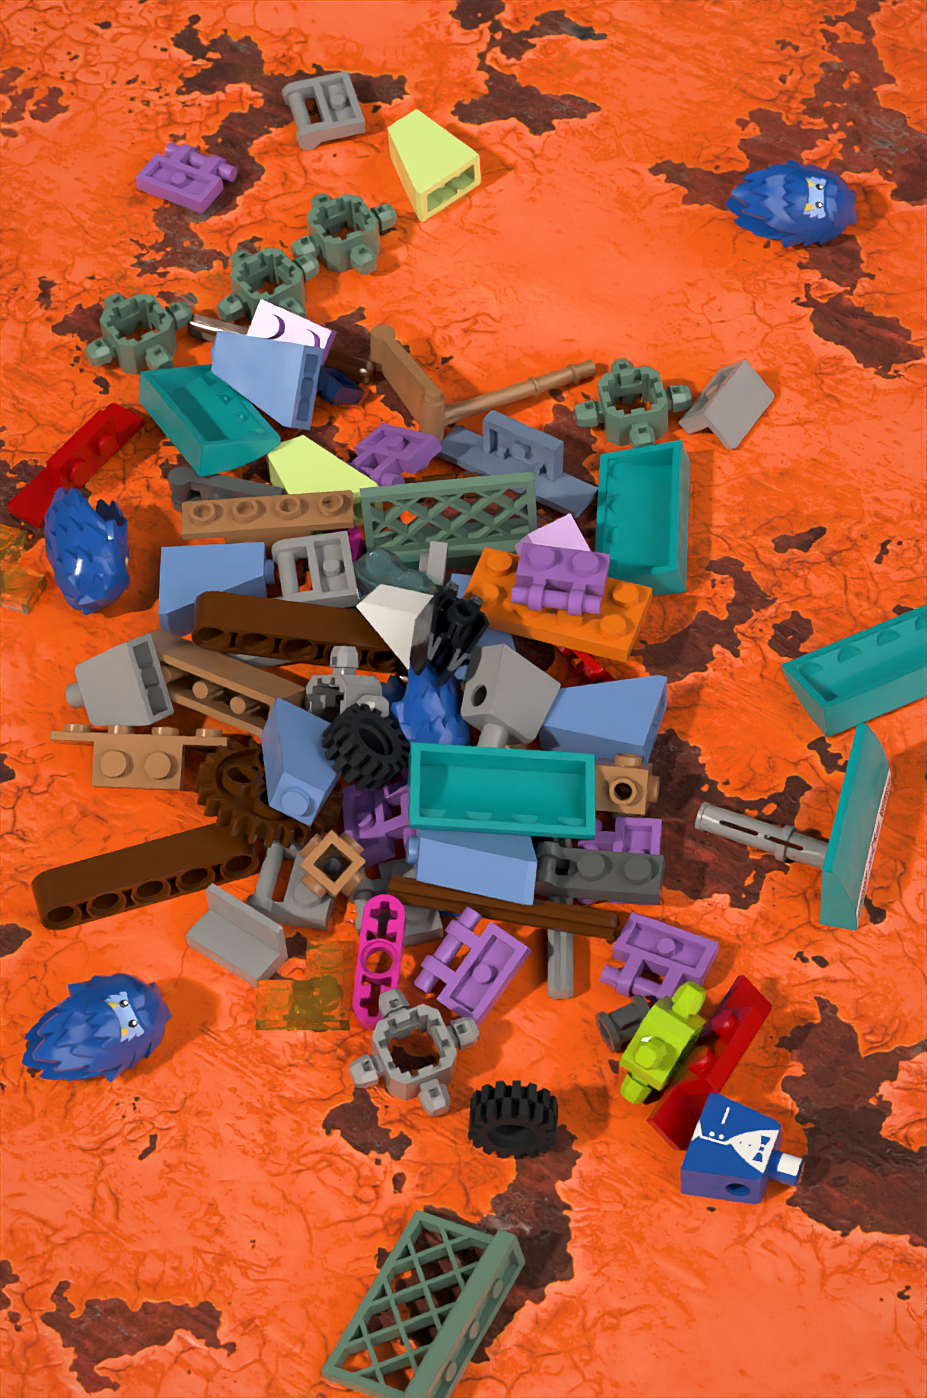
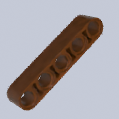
(287, 630)
(142, 875)

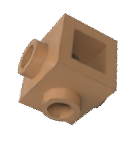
(630, 770)
(341, 848)

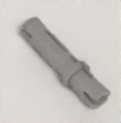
(715, 819)

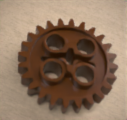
(236, 792)

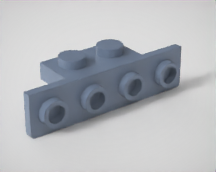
(515, 448)

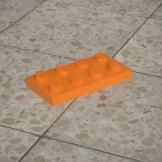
(602, 634)

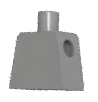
(122, 686)
(506, 696)

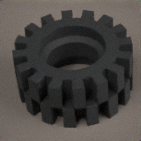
(365, 747)
(513, 1119)

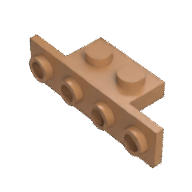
(267, 517)
(139, 760)

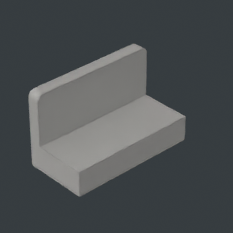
(729, 404)
(238, 937)

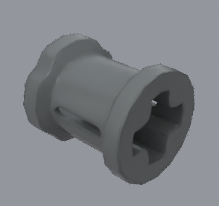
(622, 1023)

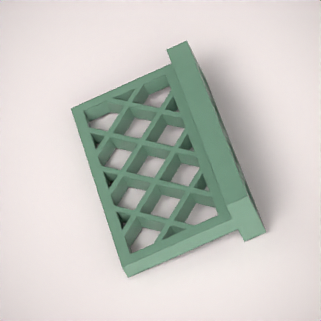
(464, 539)
(464, 1319)

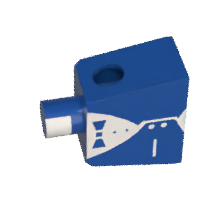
(736, 1154)

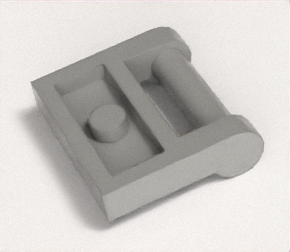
(336, 105)
(329, 569)
(300, 904)

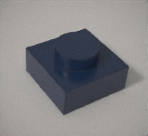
(337, 387)

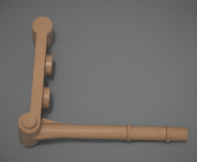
(427, 401)

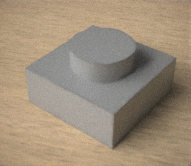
(434, 563)

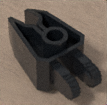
(446, 632)

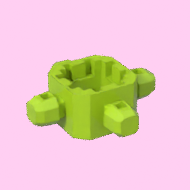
(662, 1042)

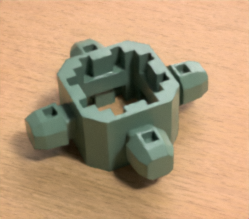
(347, 211)
(272, 266)
(123, 317)
(624, 385)

